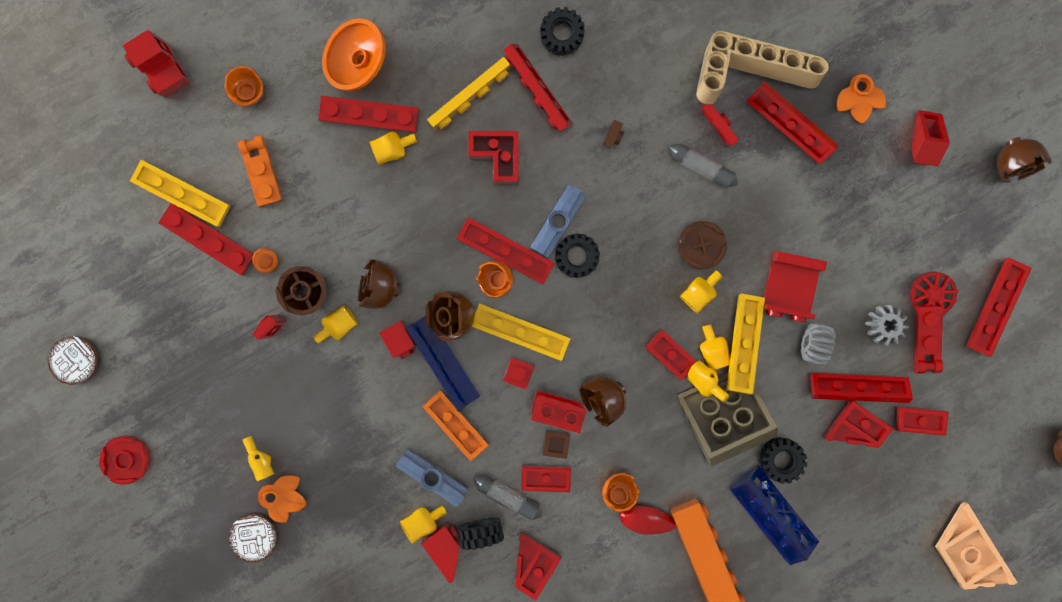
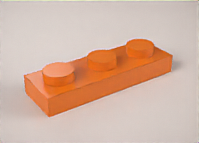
(455, 425)

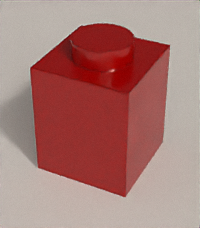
(398, 340)
(518, 372)

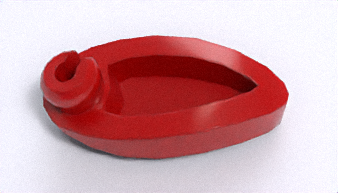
(647, 520)

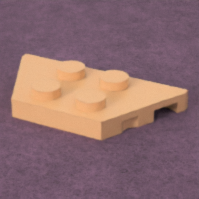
(972, 553)

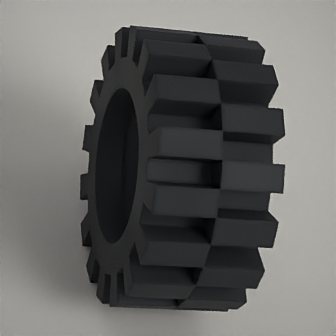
(562, 16)
(577, 270)
(793, 470)
(480, 533)

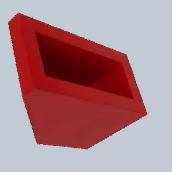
(929, 138)
(444, 549)

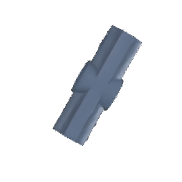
(566, 207)
(445, 487)

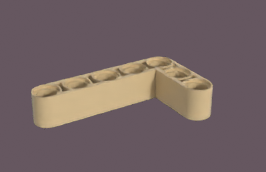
(756, 58)

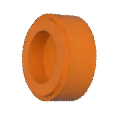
(264, 260)

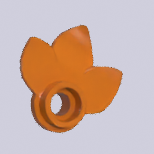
(859, 101)
(285, 499)

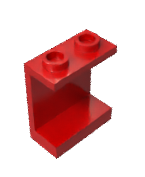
(792, 285)
(558, 411)

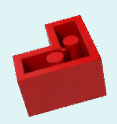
(155, 58)
(501, 148)

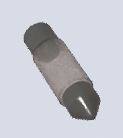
(703, 165)
(507, 497)

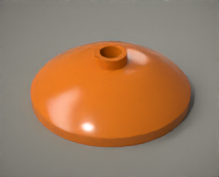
(353, 54)

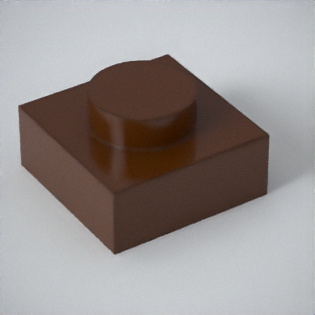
(614, 135)
(556, 444)

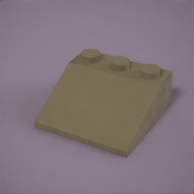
(727, 426)

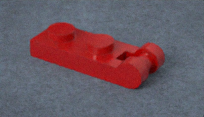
(928, 338)

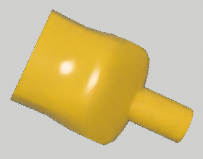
(391, 147)
(701, 292)
(336, 324)
(714, 349)
(706, 381)
(262, 464)
(421, 523)

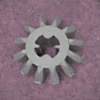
(896, 325)
(818, 344)

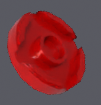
(124, 460)

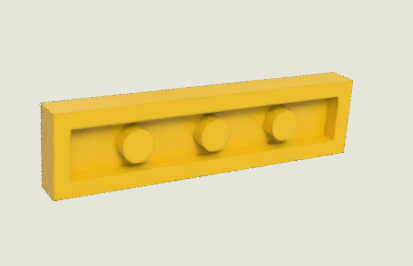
(477, 88)
(180, 193)
(520, 332)
(745, 344)

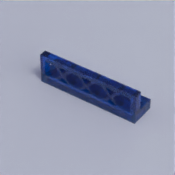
(444, 364)
(772, 520)

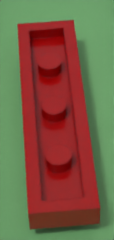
(532, 80)
(368, 114)
(792, 123)
(207, 239)
(505, 250)
(998, 307)
(861, 388)

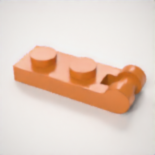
(260, 171)

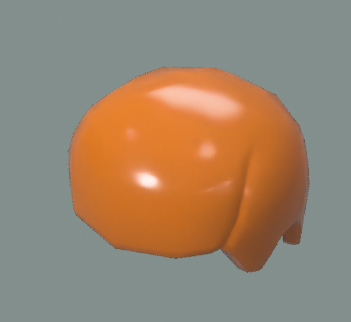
(243, 86)
(495, 279)
(620, 492)

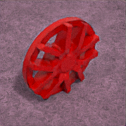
(933, 293)

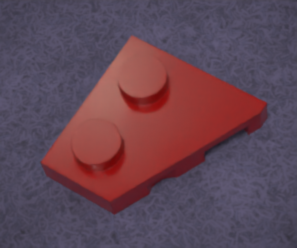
(858, 426)
(534, 566)

